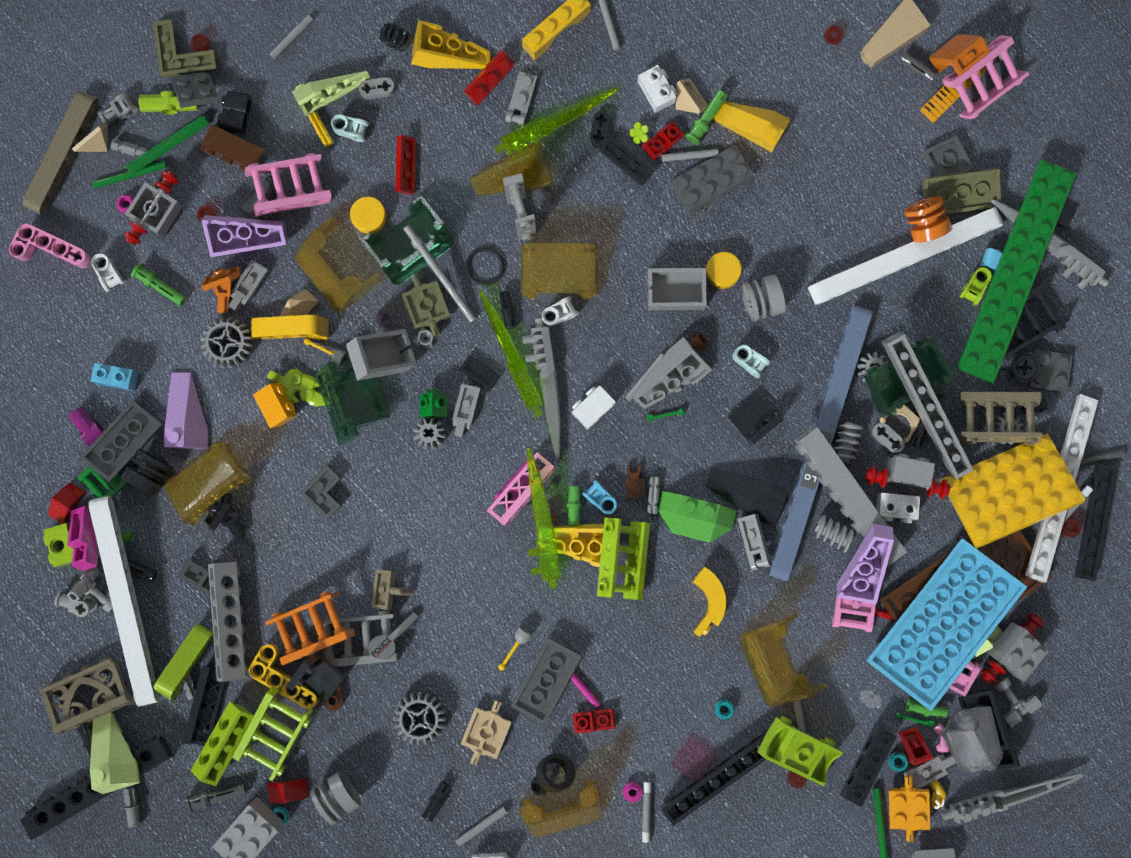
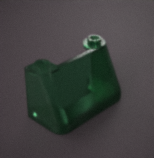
(394, 249)
(886, 386)

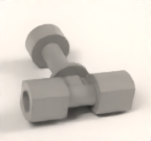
(87, 586)
(1018, 707)

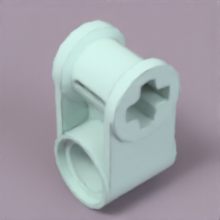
(353, 128)
(751, 361)

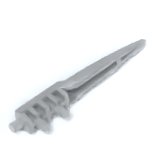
(1072, 258)
(545, 362)
(1001, 800)

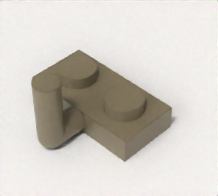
(384, 589)

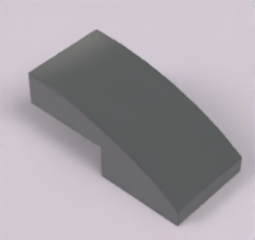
(195, 575)

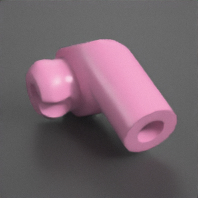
(942, 746)

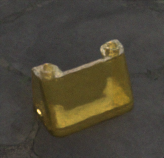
(559, 269)
(206, 482)
(543, 824)

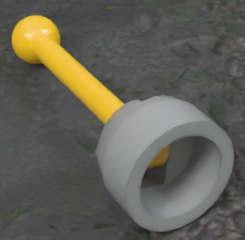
(338, 356)
(521, 636)

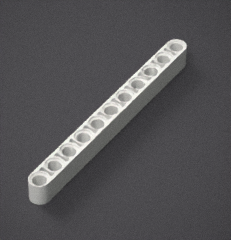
(904, 257)
(124, 600)

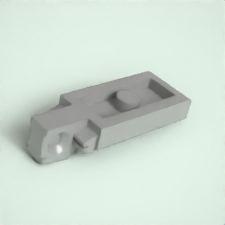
(247, 284)
(465, 408)
(930, 770)

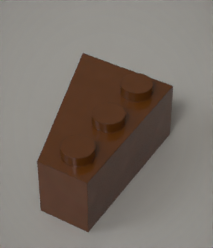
(230, 148)

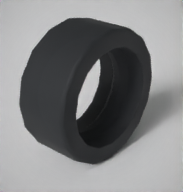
(567, 766)

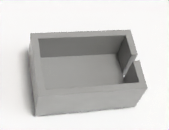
(676, 289)
(379, 354)
(249, 832)

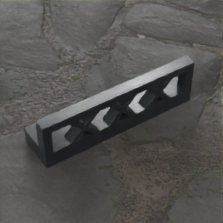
(198, 706)

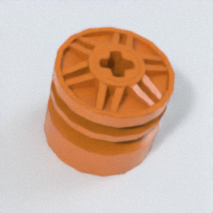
(928, 219)

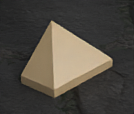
(689, 98)
(94, 142)
(300, 304)

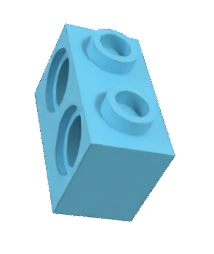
(114, 376)

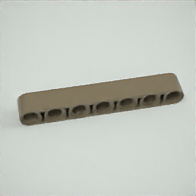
(60, 152)

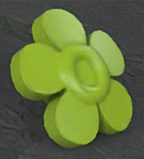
(639, 133)

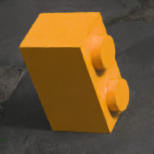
(275, 405)

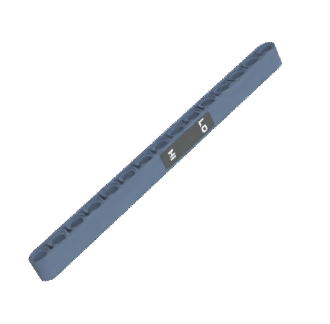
(826, 422)

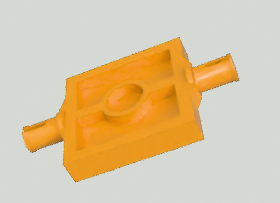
(909, 808)

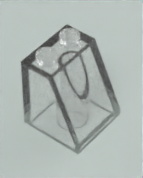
(973, 739)

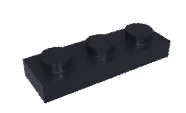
(626, 161)

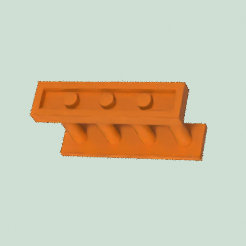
(307, 645)

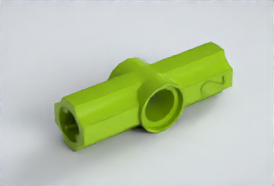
(165, 102)

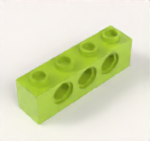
(222, 744)

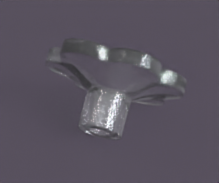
(870, 698)

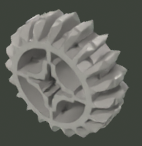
(227, 335)
(426, 724)

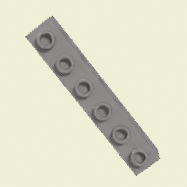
(221, 631)

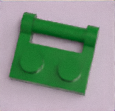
(113, 487)

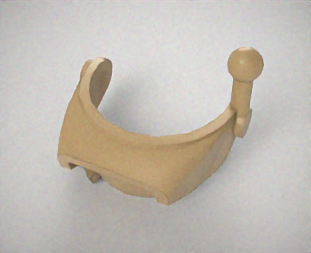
(912, 418)

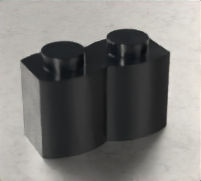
(235, 112)

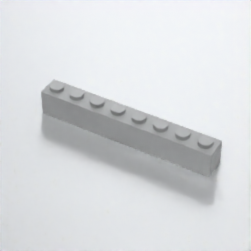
(927, 405)
(842, 486)

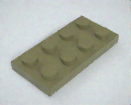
(965, 190)

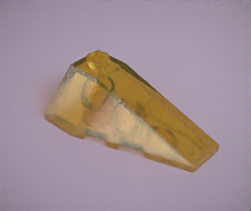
(529, 162)

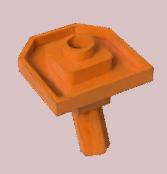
(221, 284)

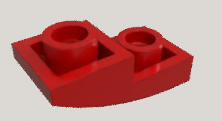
(663, 141)
(594, 720)

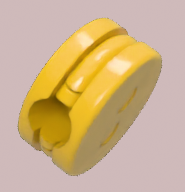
(368, 215)
(723, 270)

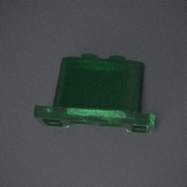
(350, 402)

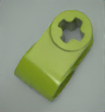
(975, 289)

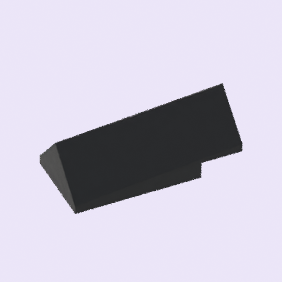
(985, 699)

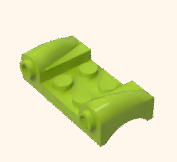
(798, 750)

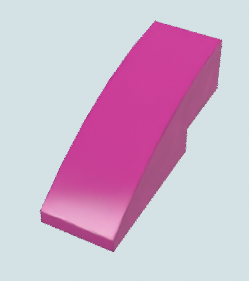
(82, 539)

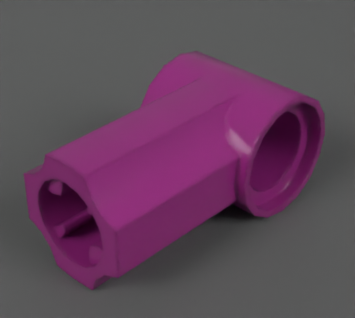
(85, 424)

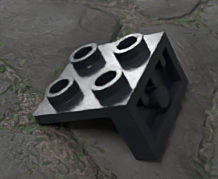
(754, 419)
(317, 676)

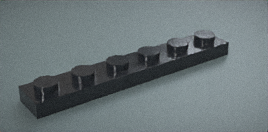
(1095, 522)

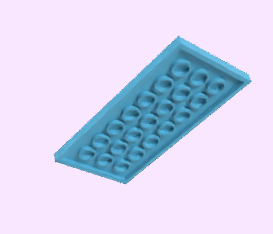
(946, 624)

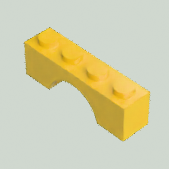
(545, 33)

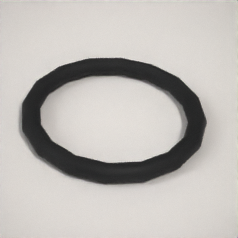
(501, 266)

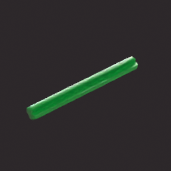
(167, 144)

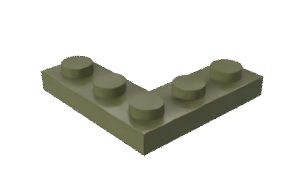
(176, 65)

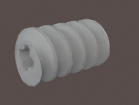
(847, 441)
(834, 533)

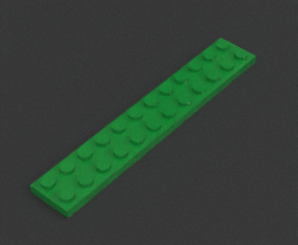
(1016, 271)

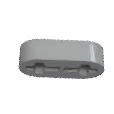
(378, 92)
(891, 434)

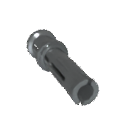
(206, 798)

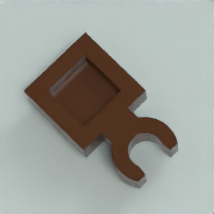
(634, 486)

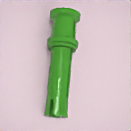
(702, 124)
(151, 279)

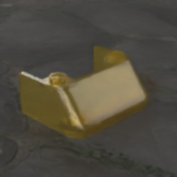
(336, 292)
(771, 664)

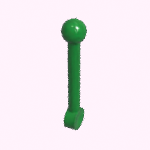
(681, 411)
(898, 715)

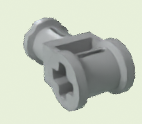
(119, 109)
(80, 608)

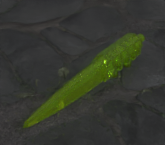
(545, 125)
(515, 364)
(546, 542)

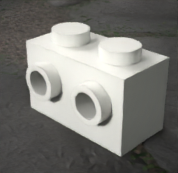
(657, 89)
(592, 407)
(898, 507)

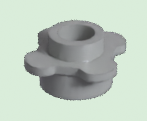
(420, 340)

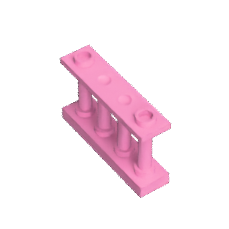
(996, 47)
(283, 203)

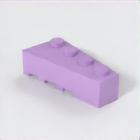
(238, 235)
(867, 567)

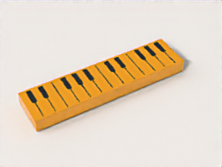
(944, 99)

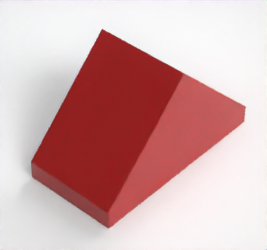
(64, 502)
(914, 746)
(287, 790)

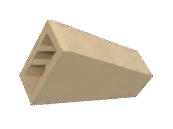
(898, 30)

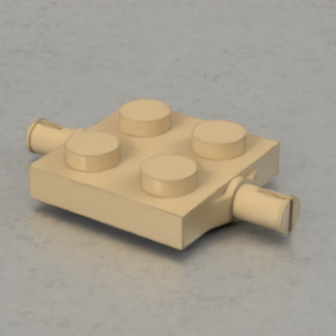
(486, 732)

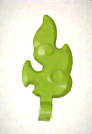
(297, 381)

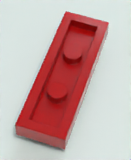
(489, 77)
(405, 165)

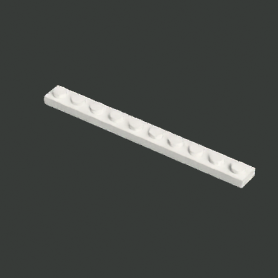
(1072, 454)

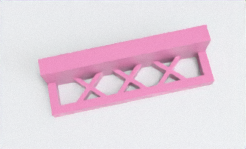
(523, 498)

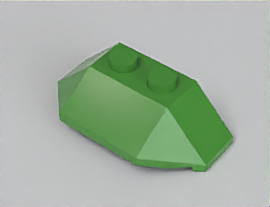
(695, 517)

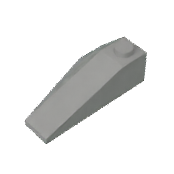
(676, 369)

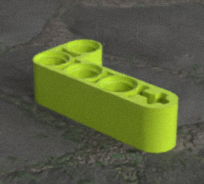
(171, 679)

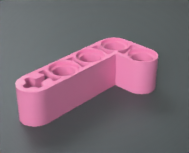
(53, 247)

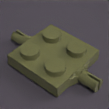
(425, 305)

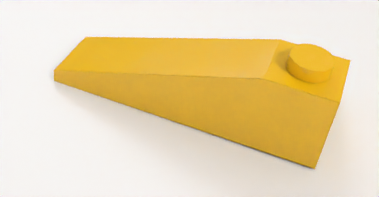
(444, 50)
(754, 123)
(580, 542)

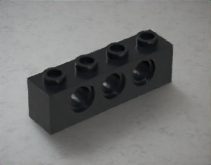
(868, 765)

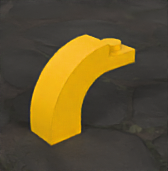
(716, 600)

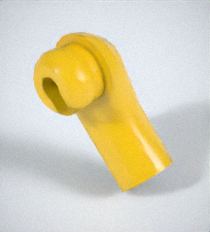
(938, 795)

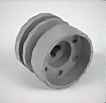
(767, 296)
(338, 796)

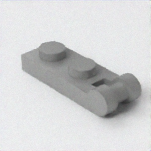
(521, 98)
(754, 541)

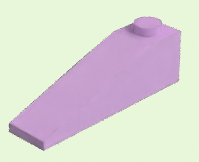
(184, 417)

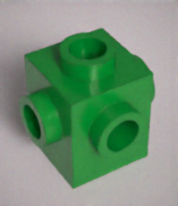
(433, 404)

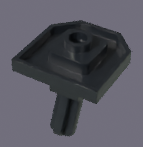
(221, 513)

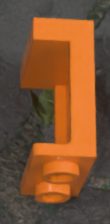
(961, 53)

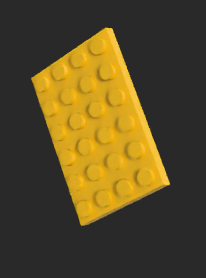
(1013, 491)

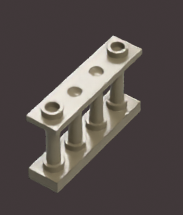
(1009, 401)

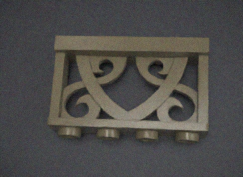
(111, 703)

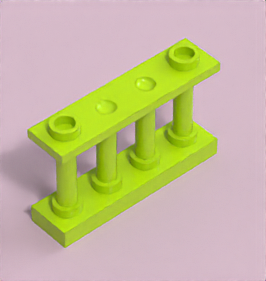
(636, 559)
(253, 733)

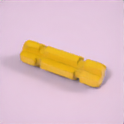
(320, 129)

